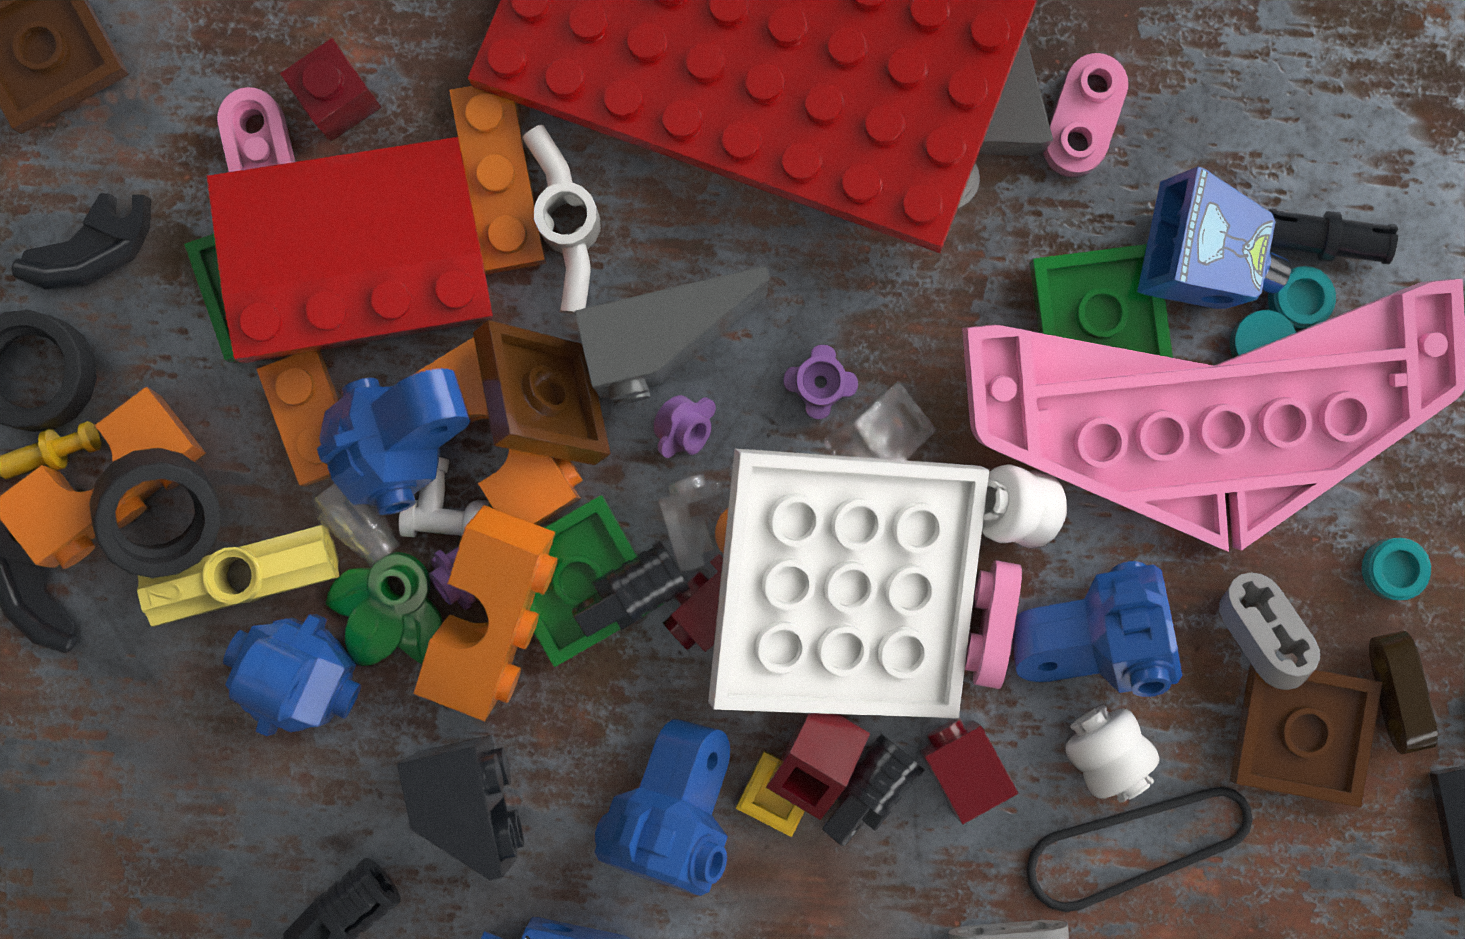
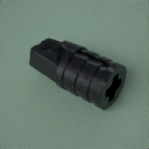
(631, 591)
(872, 790)
(348, 905)

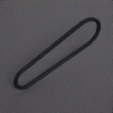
(1148, 876)

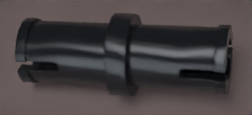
(1334, 236)

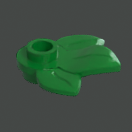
(378, 616)

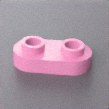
(1087, 113)
(258, 149)
(989, 650)

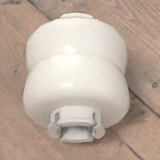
(1023, 506)
(1112, 753)

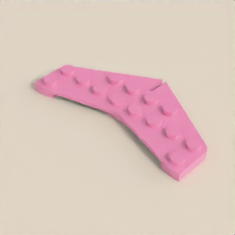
(1257, 426)

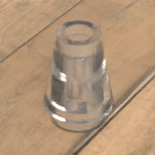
(355, 525)

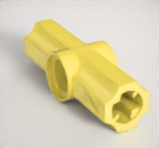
(275, 567)

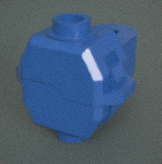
(388, 439)
(1115, 631)
(290, 675)
(667, 823)

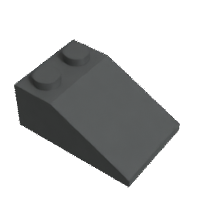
(655, 334)

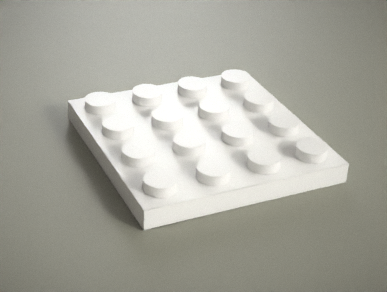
(846, 585)

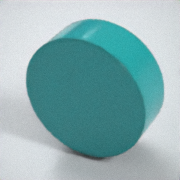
(1305, 298)
(1258, 330)
(1396, 569)

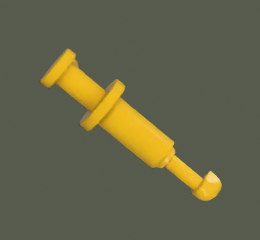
(49, 450)

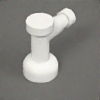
(428, 511)

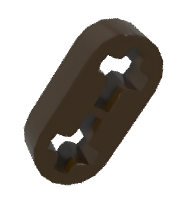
(1404, 692)

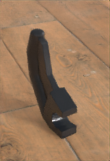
(93, 252)
(27, 600)

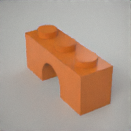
(527, 483)
(55, 519)
(503, 567)

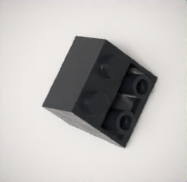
(460, 803)

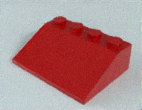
(347, 250)

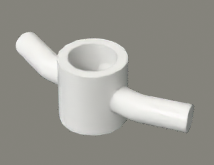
(560, 192)

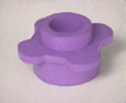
(802, 381)
(683, 425)
(440, 576)

